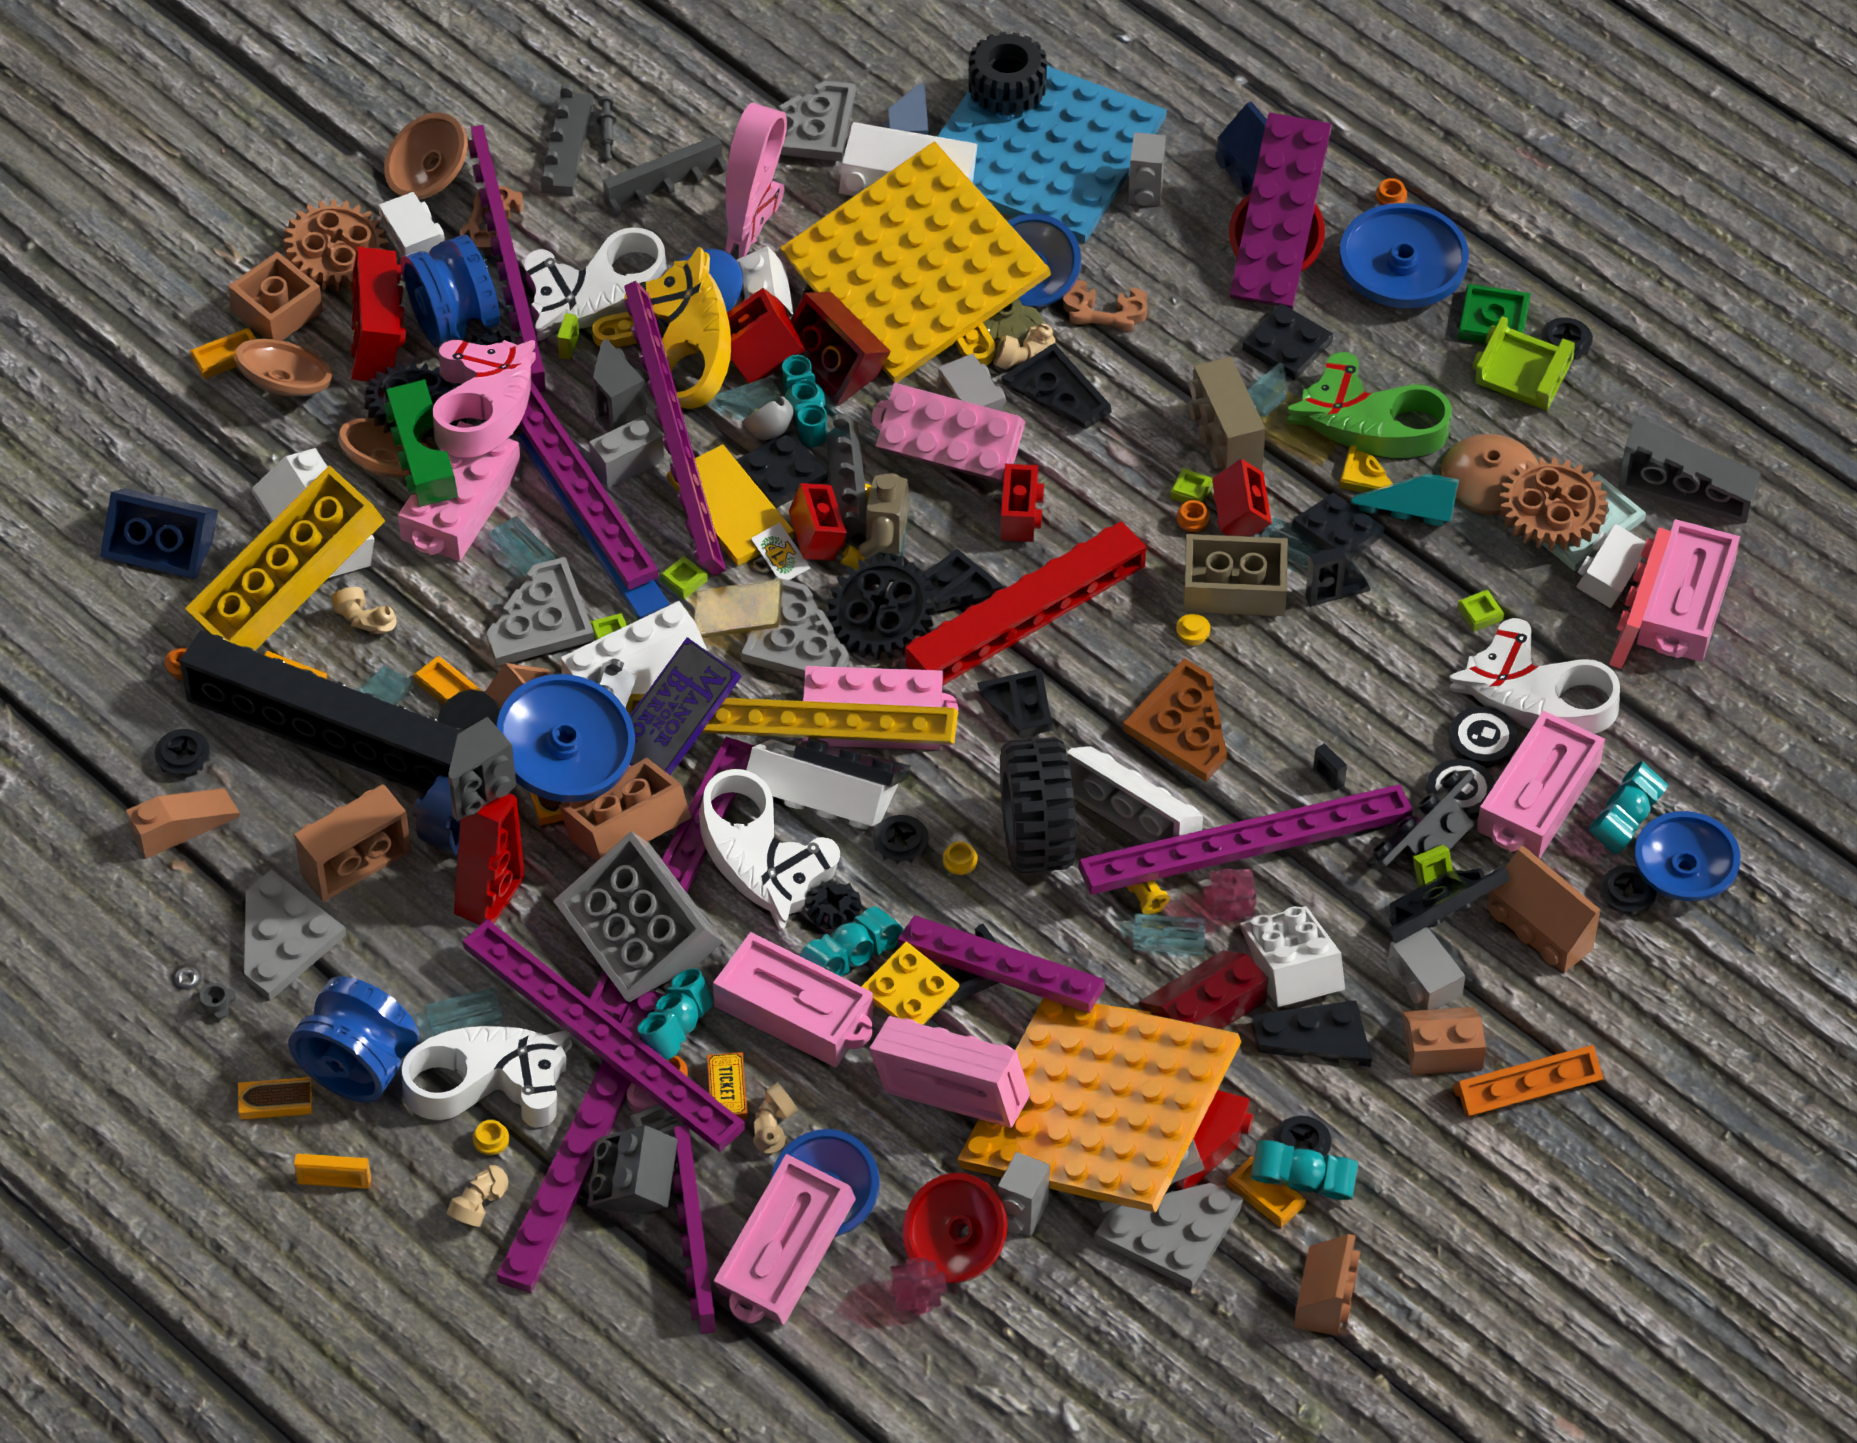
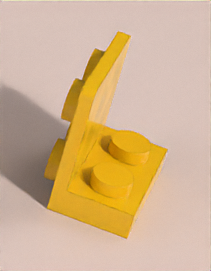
(910, 986)

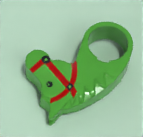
(1351, 416)

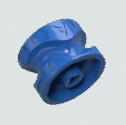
(449, 289)
(353, 1039)

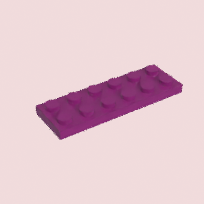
(1280, 210)

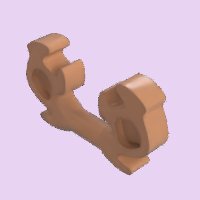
(481, 238)
(1130, 310)

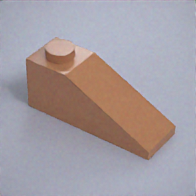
(177, 818)

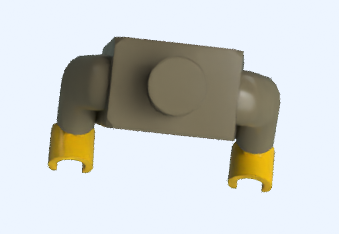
(885, 519)

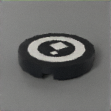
(1483, 736)
(1475, 791)

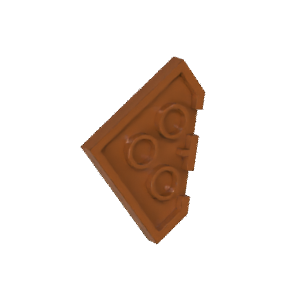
(1182, 721)

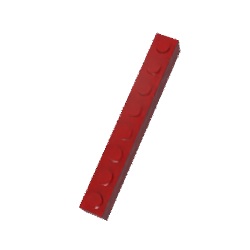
(1028, 603)

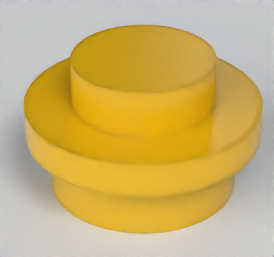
(1193, 629)
(960, 858)
(490, 1137)

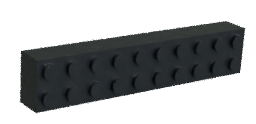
(317, 712)

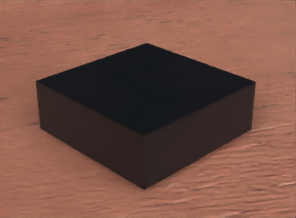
(1329, 767)

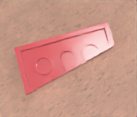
(1639, 596)

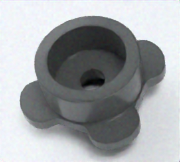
(211, 993)

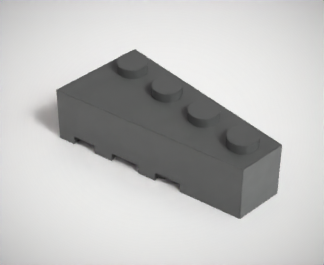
(1686, 473)

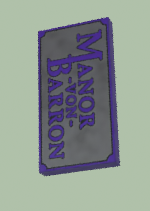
(680, 705)

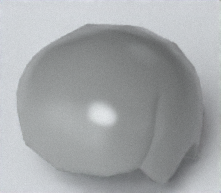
(770, 420)

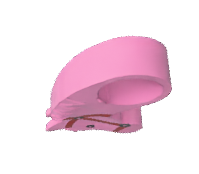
(750, 170)
(492, 389)

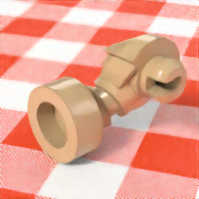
(1009, 350)
(350, 603)
(777, 1104)
(489, 1185)

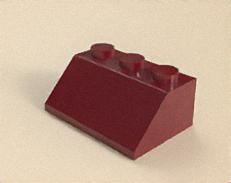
(838, 345)
(1212, 992)

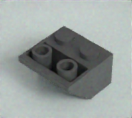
(617, 389)
(480, 768)
(632, 1171)

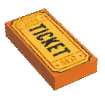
(728, 1081)

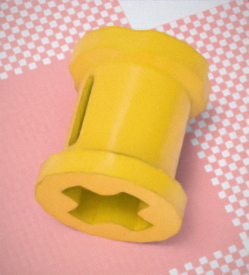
(1146, 893)

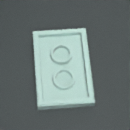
(1619, 511)

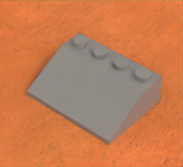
(637, 918)

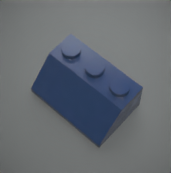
(1240, 146)
(157, 532)

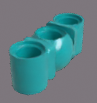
(806, 400)
(1628, 807)
(854, 942)
(676, 1013)
(1304, 1170)

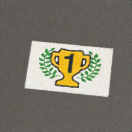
(780, 552)

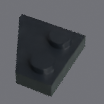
(960, 581)

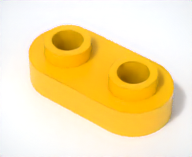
(615, 329)
(977, 342)

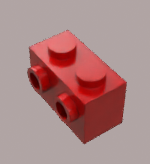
(1241, 500)
(1019, 503)
(817, 522)

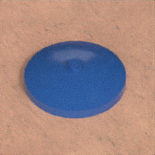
(1403, 255)
(567, 737)

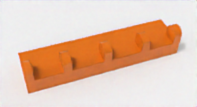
(1528, 1080)

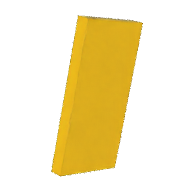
(735, 504)

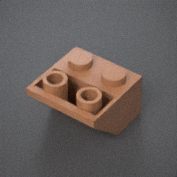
(1327, 1285)

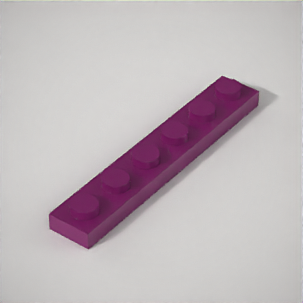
(1003, 964)
(692, 1242)

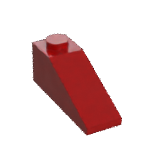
(1219, 1133)

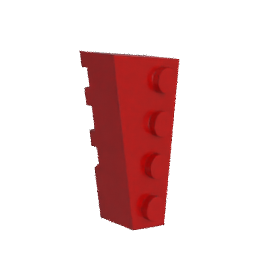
(376, 312)
(488, 861)

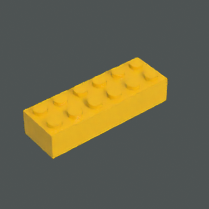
(286, 562)

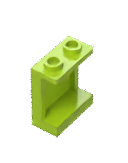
(1522, 365)

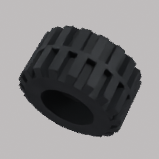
(1007, 73)

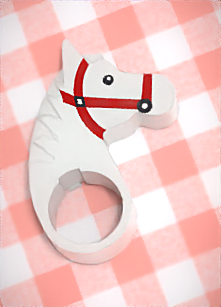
(1510, 682)

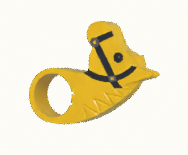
(697, 322)

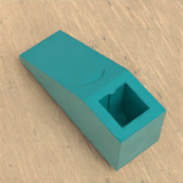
(1420, 496)

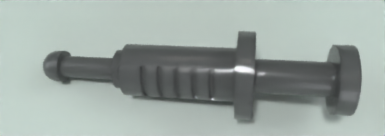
(606, 121)

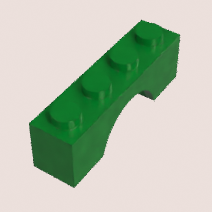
(429, 469)

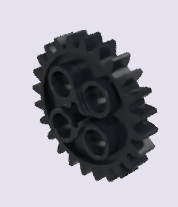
(377, 395)
(855, 600)

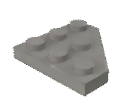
(819, 121)
(541, 616)
(801, 639)
(283, 934)
(1176, 1237)

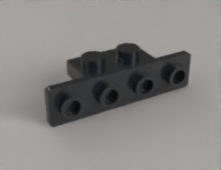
(1435, 823)

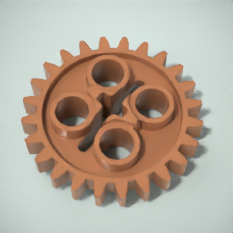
(327, 239)
(1553, 503)

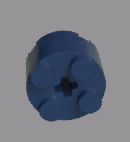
(435, 817)

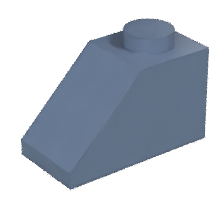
(909, 112)

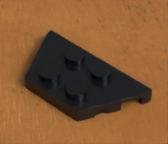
(1440, 897)

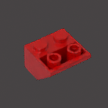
(761, 336)

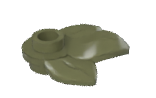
(1014, 322)

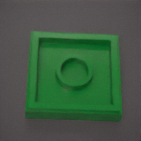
(1486, 306)

